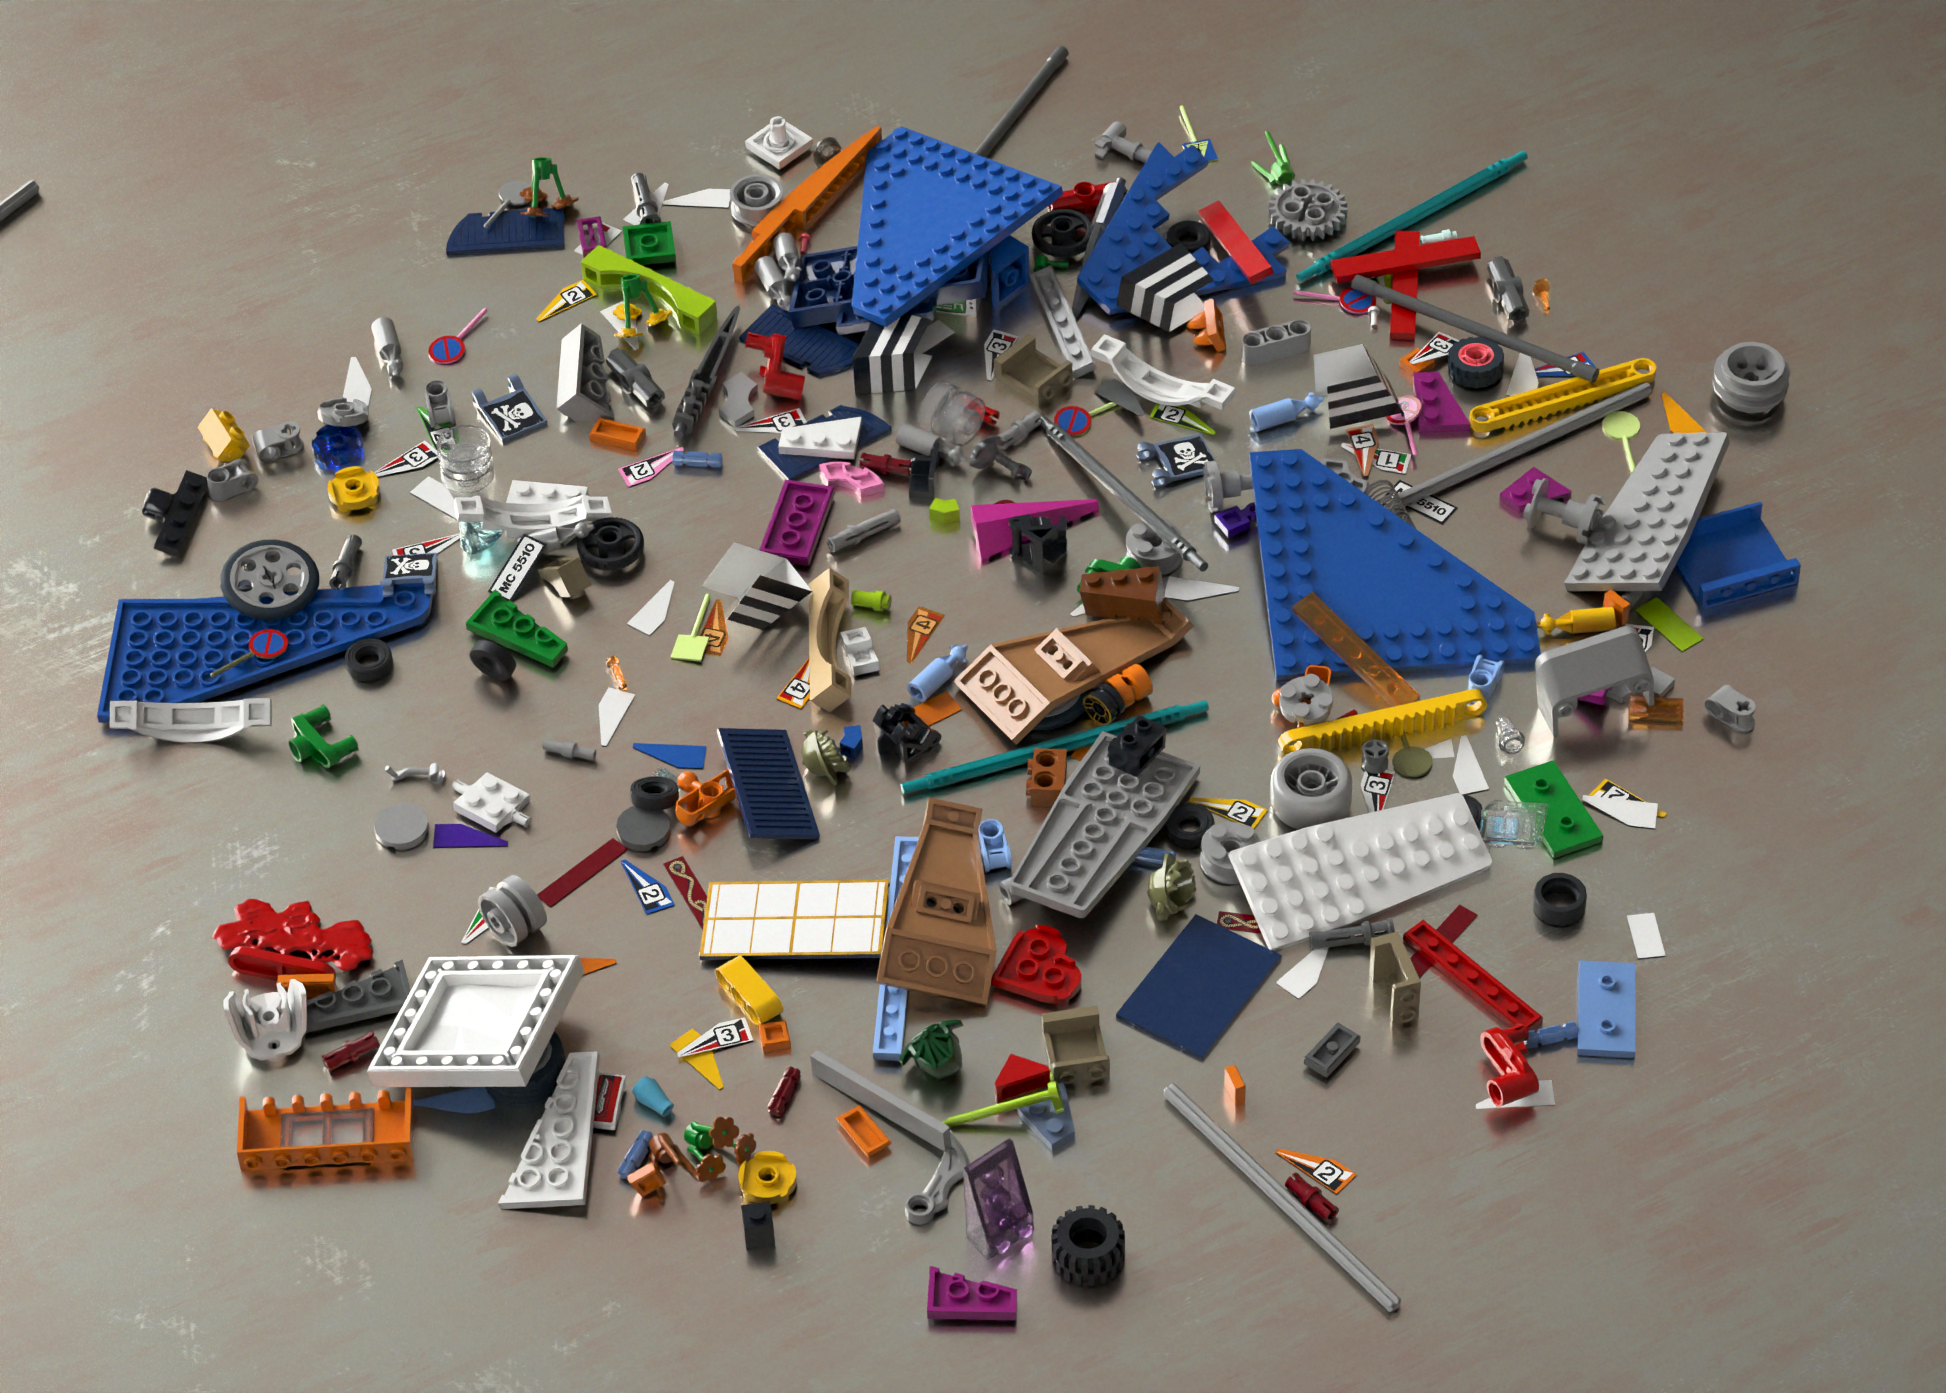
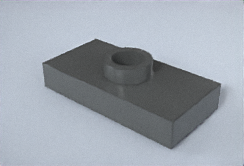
(1332, 1049)

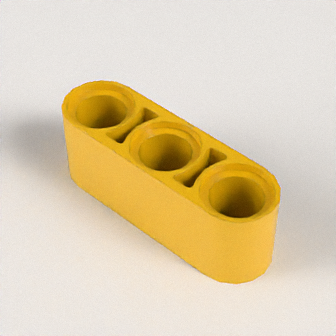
(749, 990)

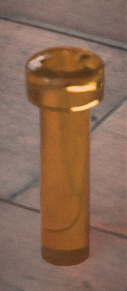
(612, 662)

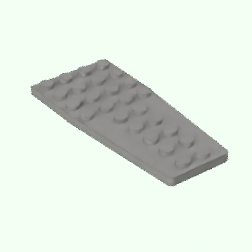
(1651, 516)
(1099, 828)

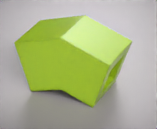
(944, 511)

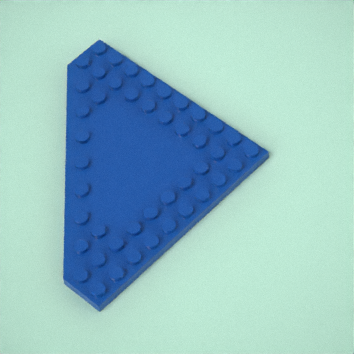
(932, 216)
(1376, 574)

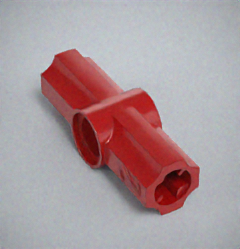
(1082, 198)

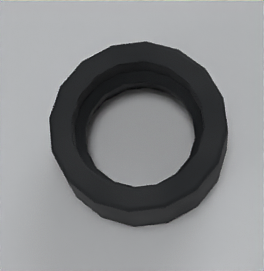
(1559, 883)

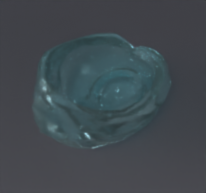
(475, 539)

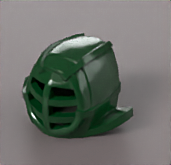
(936, 1049)

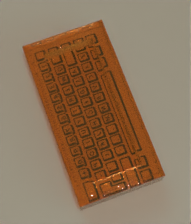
(1663, 712)

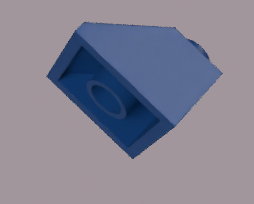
(1008, 269)

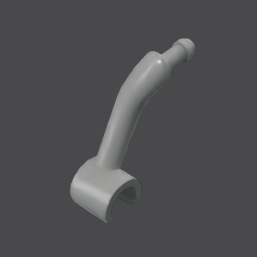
(434, 775)

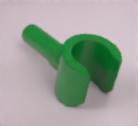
(1043, 261)

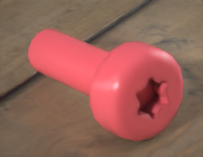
(804, 238)

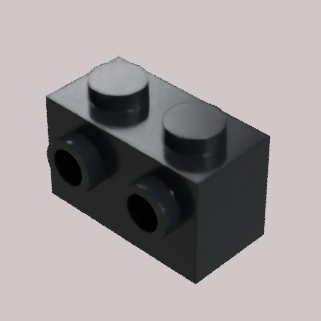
(1137, 745)

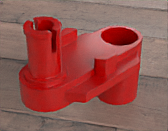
(776, 381)
(1516, 1076)

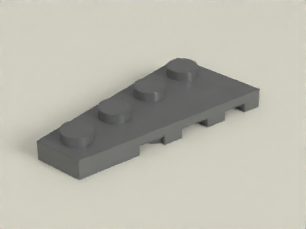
(369, 998)

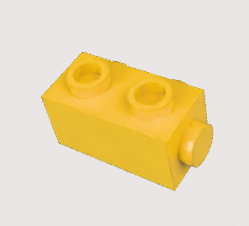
(223, 435)

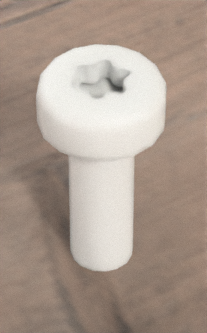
(1374, 311)

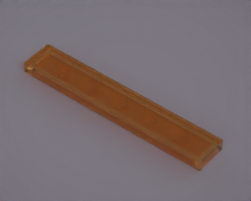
(1354, 651)

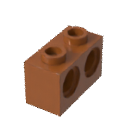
(1048, 776)

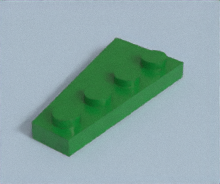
(509, 627)

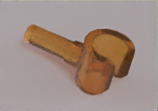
(1540, 288)

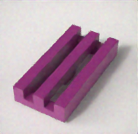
(589, 221)

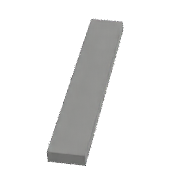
(1062, 321)
(881, 1100)

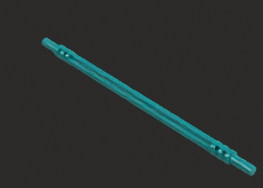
(1413, 215)
(1021, 756)

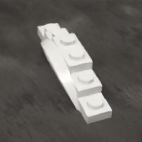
(1155, 384)
(529, 518)
(191, 720)

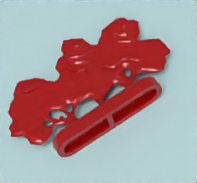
(287, 932)

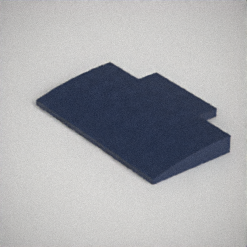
(827, 284)

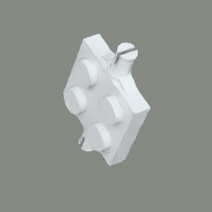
(491, 802)

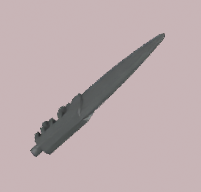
(1108, 205)
(703, 379)

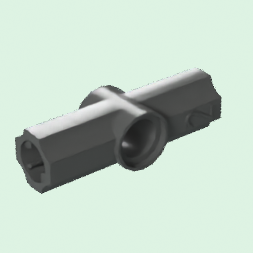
(1508, 289)
(635, 378)

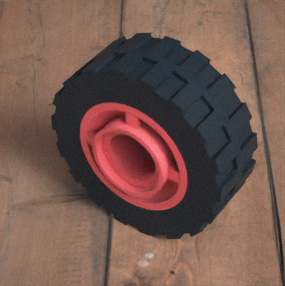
(1475, 362)

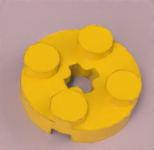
(347, 499)
(775, 1190)

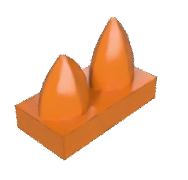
(1212, 323)

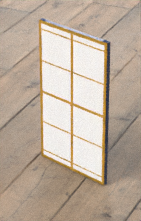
(795, 919)

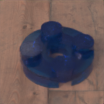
(334, 456)

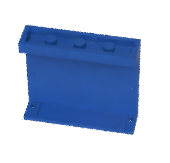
(1734, 558)

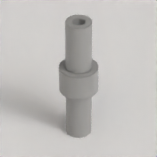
(569, 749)

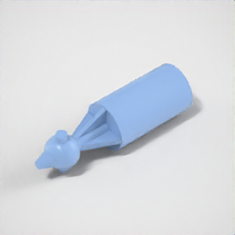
(1282, 411)
(936, 674)

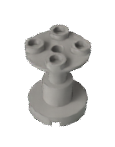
(1223, 485)
(1573, 514)

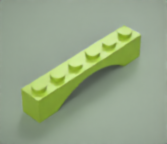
(692, 309)

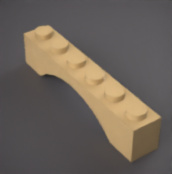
(826, 604)

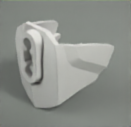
(268, 1020)

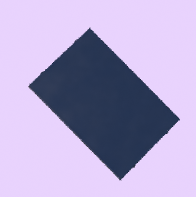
(1198, 986)

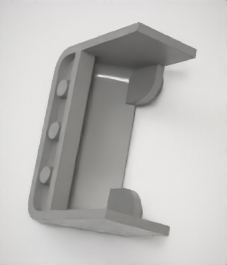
(1589, 668)

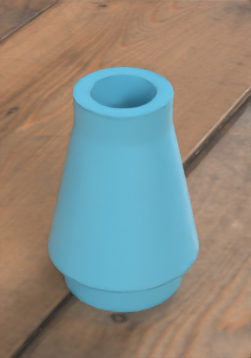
(651, 1095)

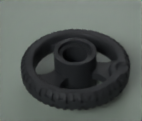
(1062, 232)
(610, 545)

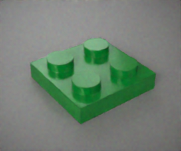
(649, 243)

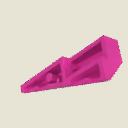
(992, 521)

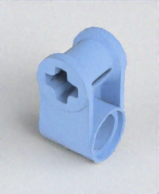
(1485, 676)
(993, 846)

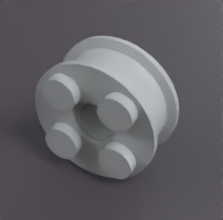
(754, 198)
(1151, 549)
(1218, 843)

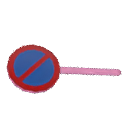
(1350, 299)
(451, 348)

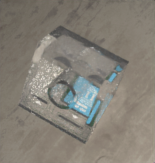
(1513, 823)

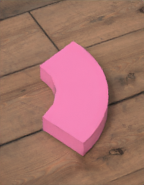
(860, 480)

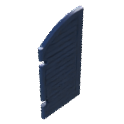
(507, 232)
(807, 345)
(798, 465)

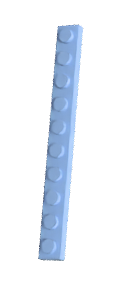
(891, 1000)

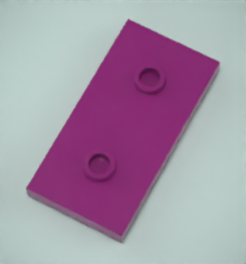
(797, 521)

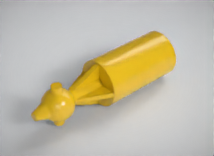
(1580, 621)

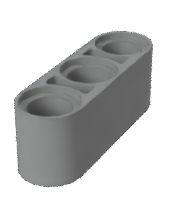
(1276, 342)

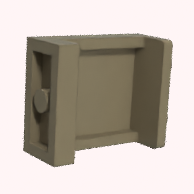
(1031, 371)
(1392, 961)
(1075, 1045)

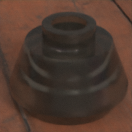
(825, 150)

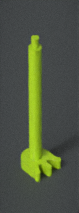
(1053, 1094)

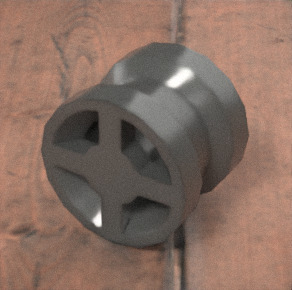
(1375, 756)

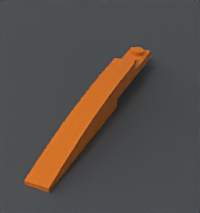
(805, 202)

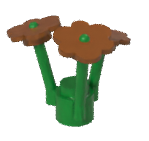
(541, 171)
(720, 1135)

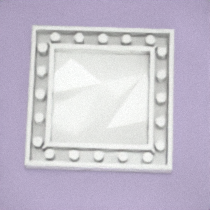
(476, 1021)

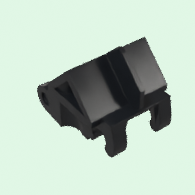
(1046, 543)
(903, 740)

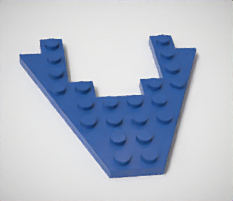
(1133, 241)

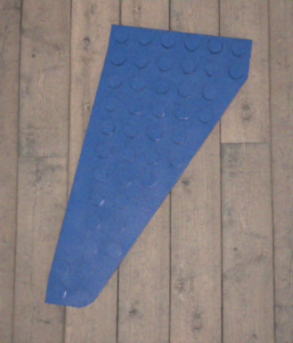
(173, 645)

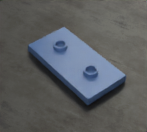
(1606, 1009)

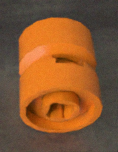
(1131, 684)

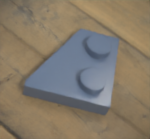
(1046, 1124)

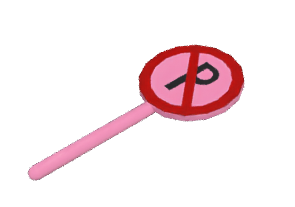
(1412, 408)

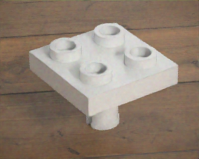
(779, 142)

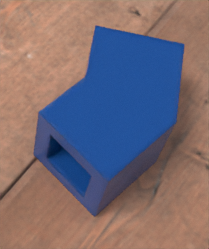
(852, 742)

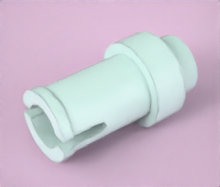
(1444, 236)

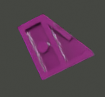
(1520, 492)

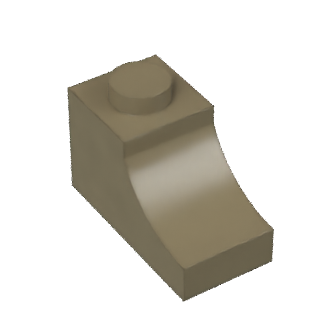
(566, 576)

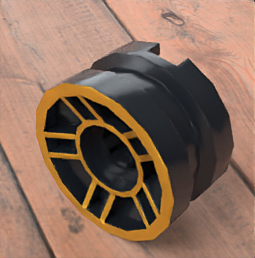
(1104, 704)

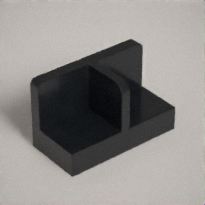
(924, 475)

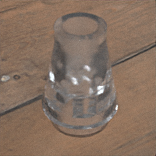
(1509, 736)

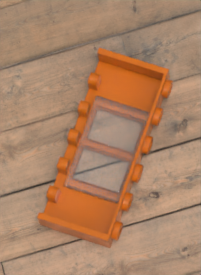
(326, 1132)

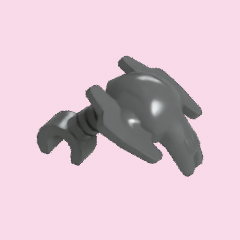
(987, 451)

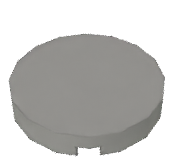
(343, 413)
(401, 826)

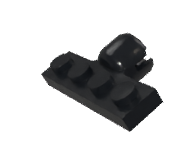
(175, 511)

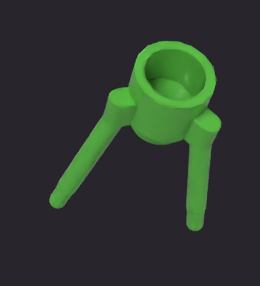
(1281, 169)

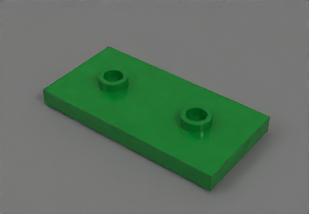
(1567, 821)

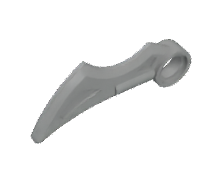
(937, 1190)

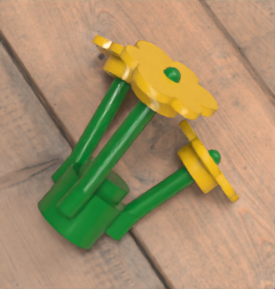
(631, 288)

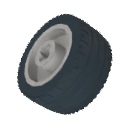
(541, 1083)

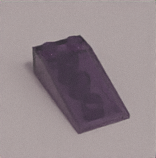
(996, 1201)

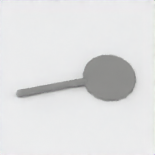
(509, 194)

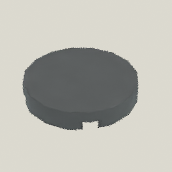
(643, 828)

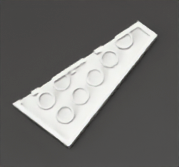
(559, 1147)

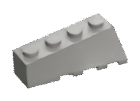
(582, 378)

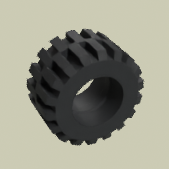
(1088, 1226)

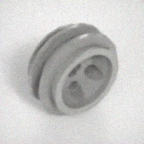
(1751, 377)

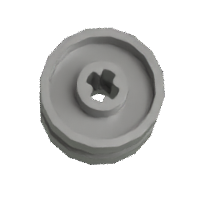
(512, 910)

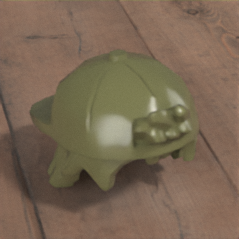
(823, 756)
(1171, 886)

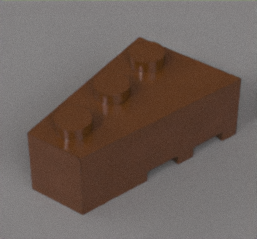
(1124, 593)

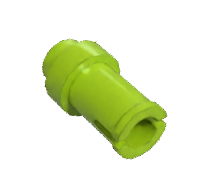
(876, 600)

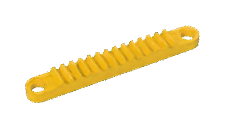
(1561, 396)
(1385, 722)

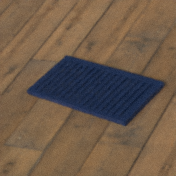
(768, 783)

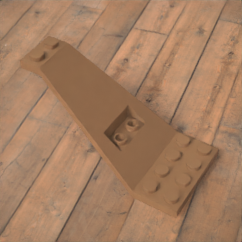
(1024, 681)
(934, 946)

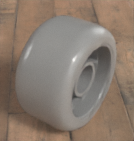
(1310, 788)

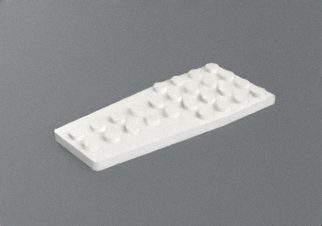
(1357, 867)

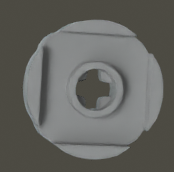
(1306, 687)

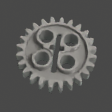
(1321, 217)

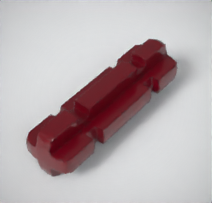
(784, 1091)

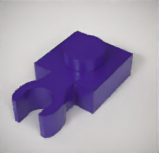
(1235, 520)

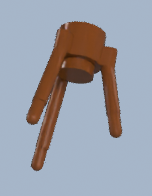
(666, 1151)

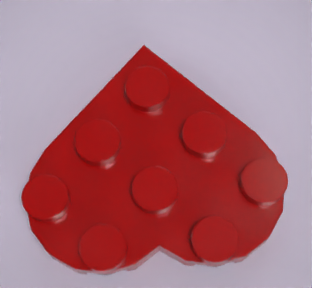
(1039, 967)

